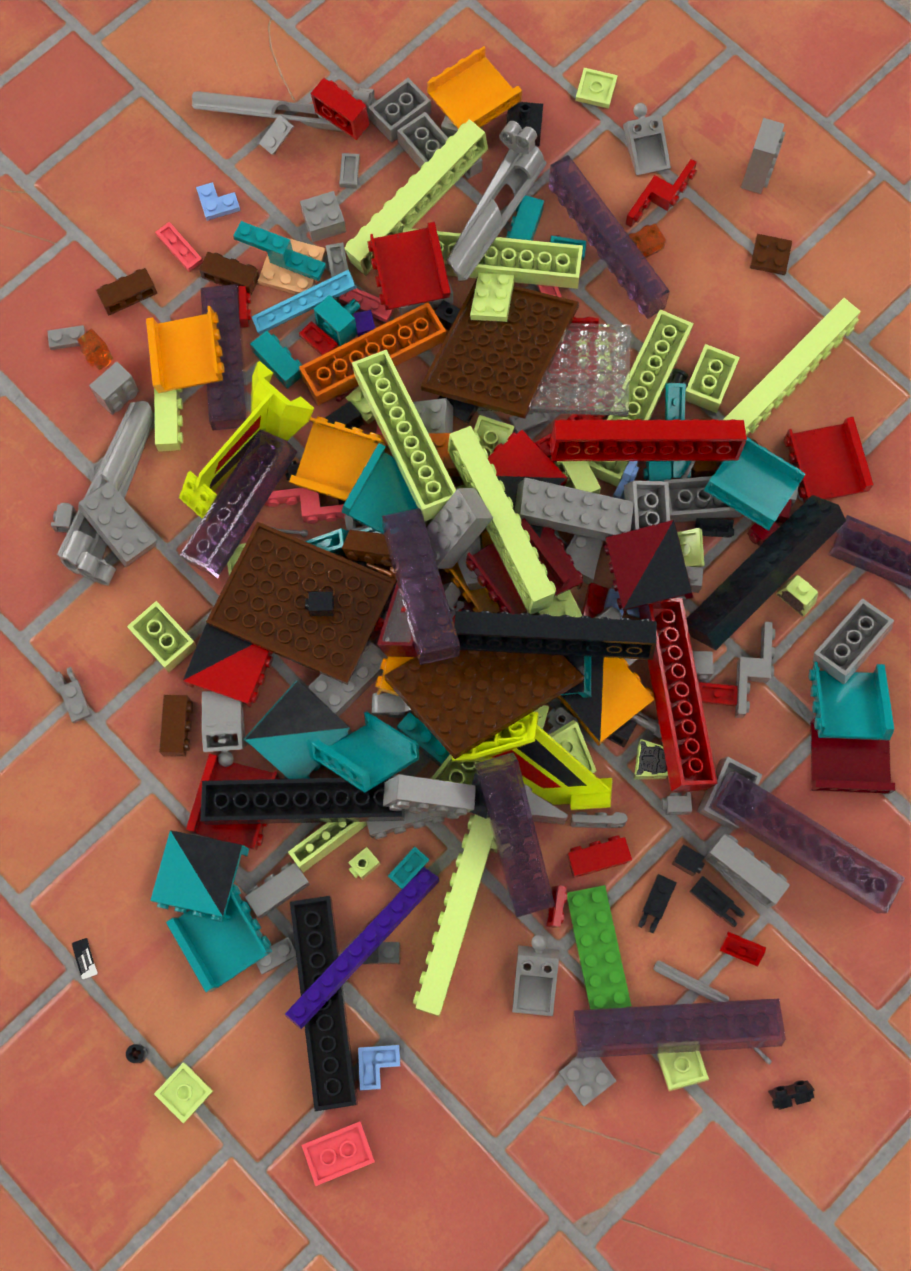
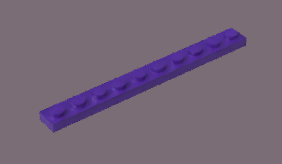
(361, 948)

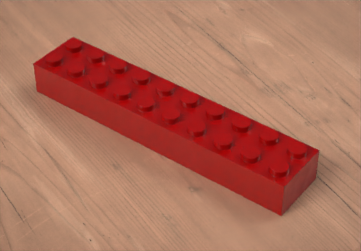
(647, 440)
(679, 699)

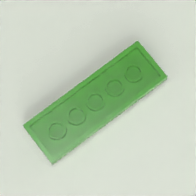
(598, 948)

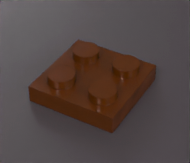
(771, 254)

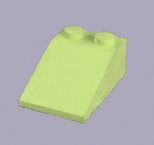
(492, 432)

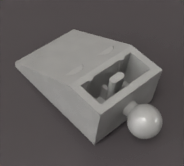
(649, 145)
(222, 718)
(544, 811)
(536, 978)

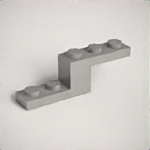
(754, 669)

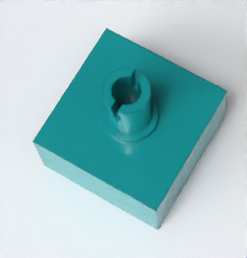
(337, 320)

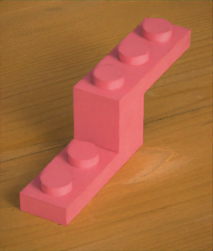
(310, 504)

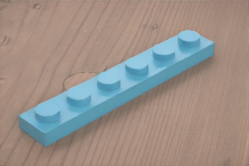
(303, 302)

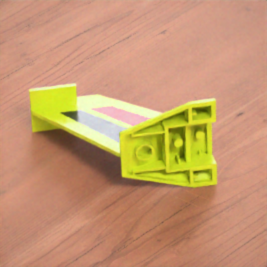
(270, 413)
(545, 766)

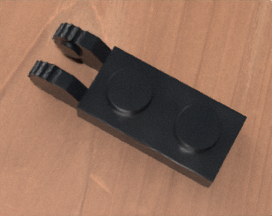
(715, 900)
(657, 901)

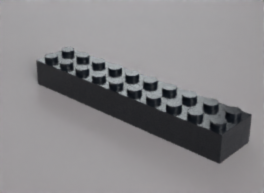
(764, 571)
(556, 634)
(292, 802)
(328, 1029)

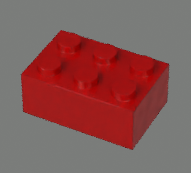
(340, 108)

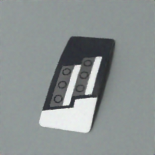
(84, 958)

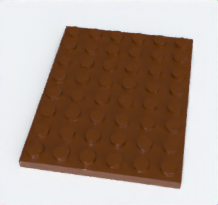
(501, 361)
(268, 596)
(480, 692)

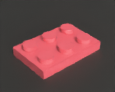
(338, 1153)

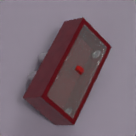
(396, 634)

